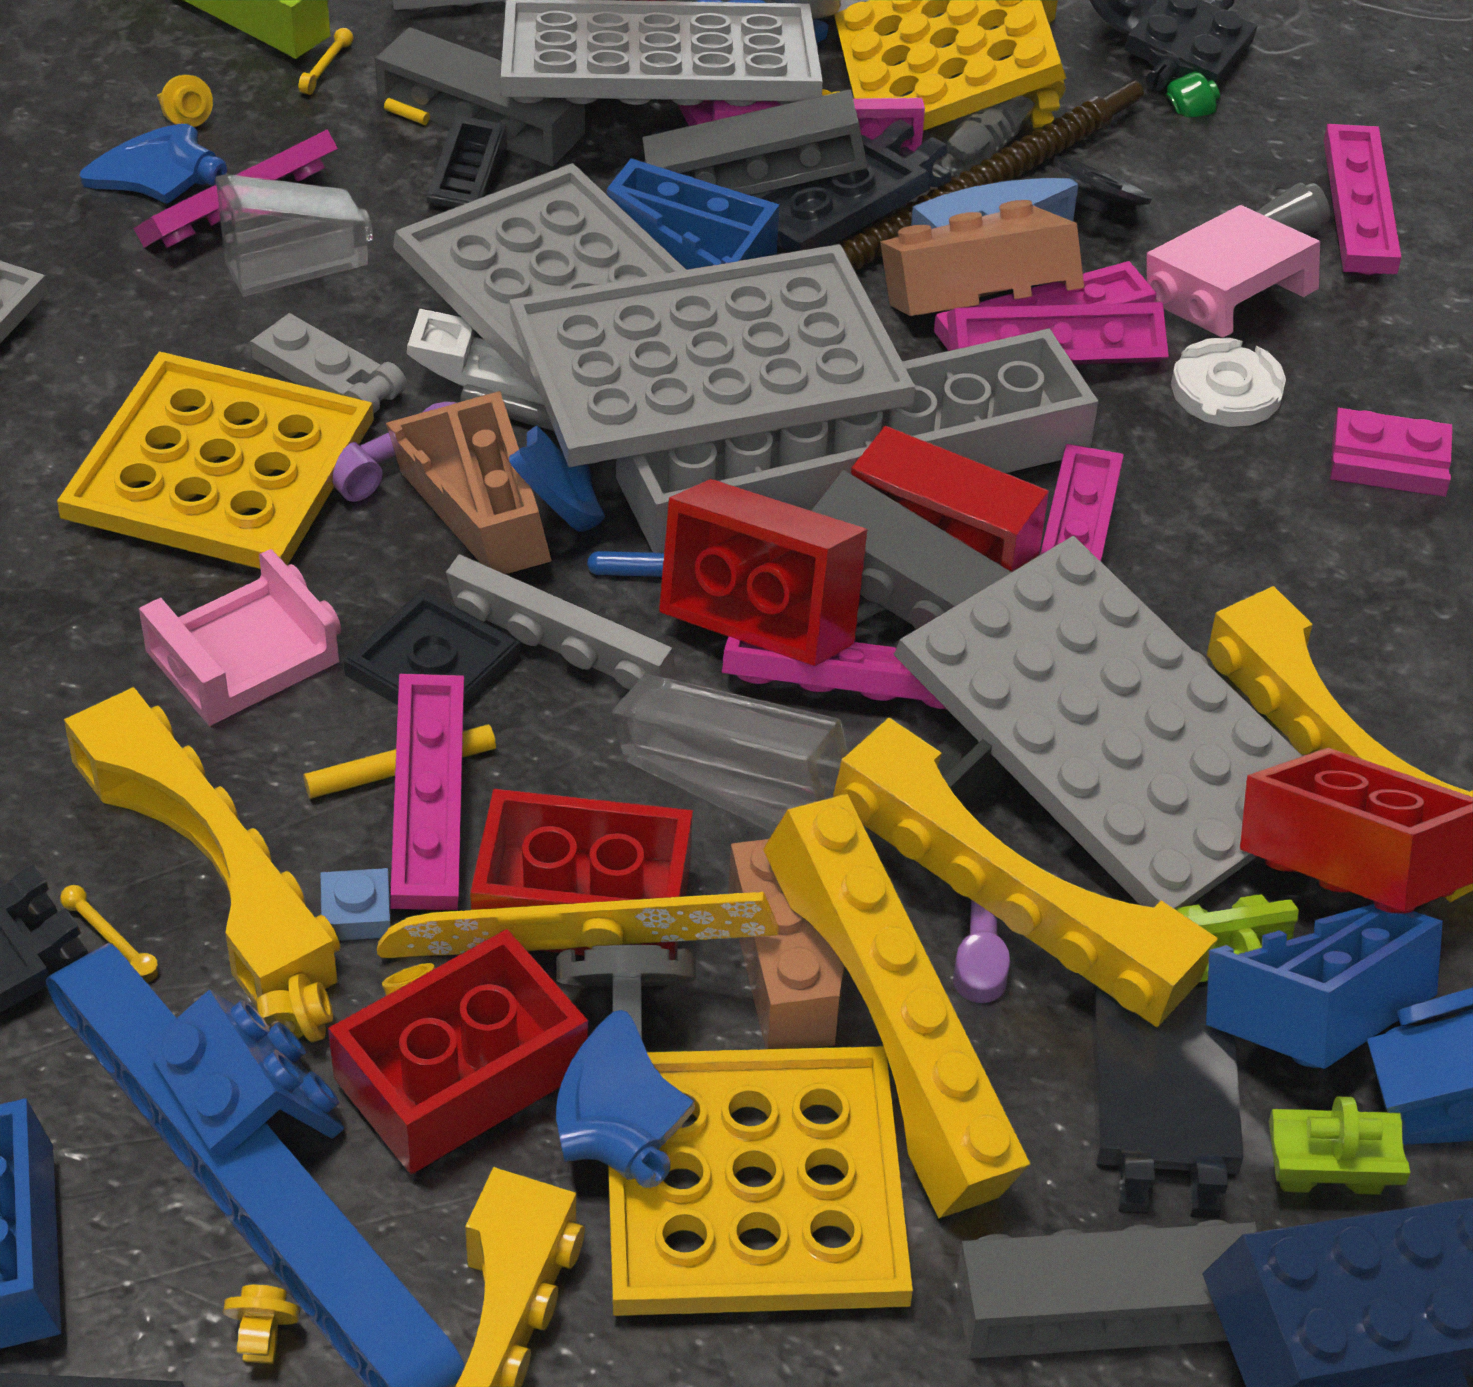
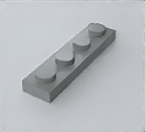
(547, 620)

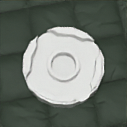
(1228, 382)

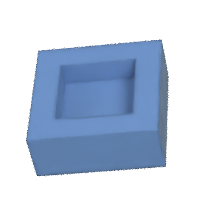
(356, 903)

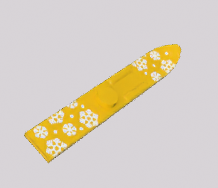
(584, 924)

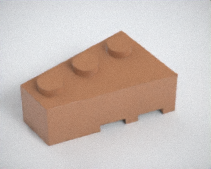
(980, 257)
(464, 473)
(791, 974)

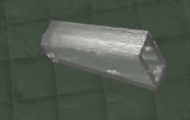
(730, 747)

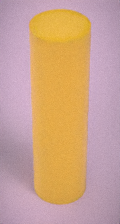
(406, 111)

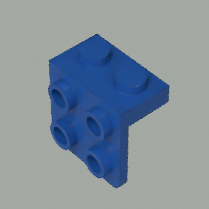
(238, 1073)

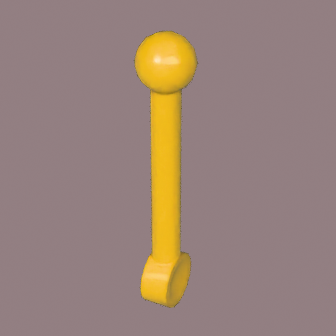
(342, 39)
(75, 899)

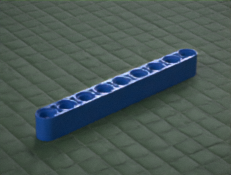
(261, 1191)

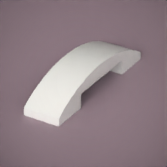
(451, 350)

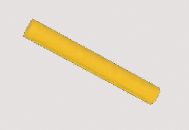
(383, 765)

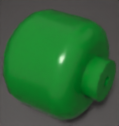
(1193, 95)

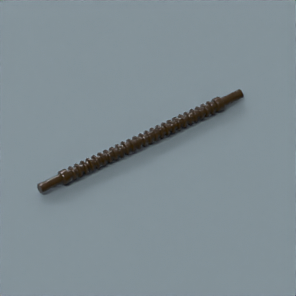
(1001, 166)

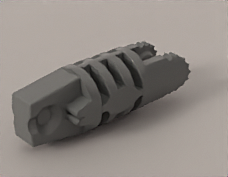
(985, 134)

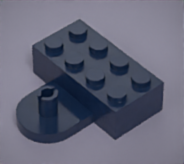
(1352, 1300)

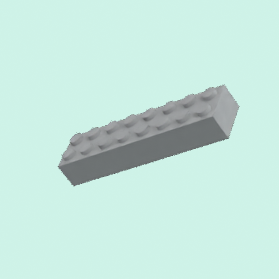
(990, 402)

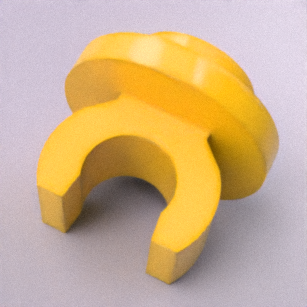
(186, 100)
(1046, 101)
(301, 1009)
(260, 1313)

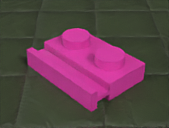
(1391, 452)

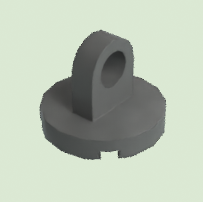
(626, 971)

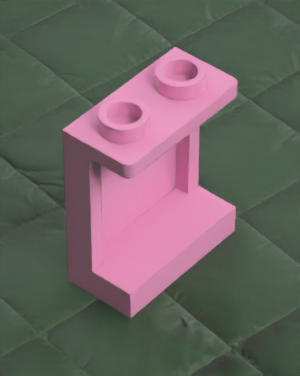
(1228, 262)
(244, 641)

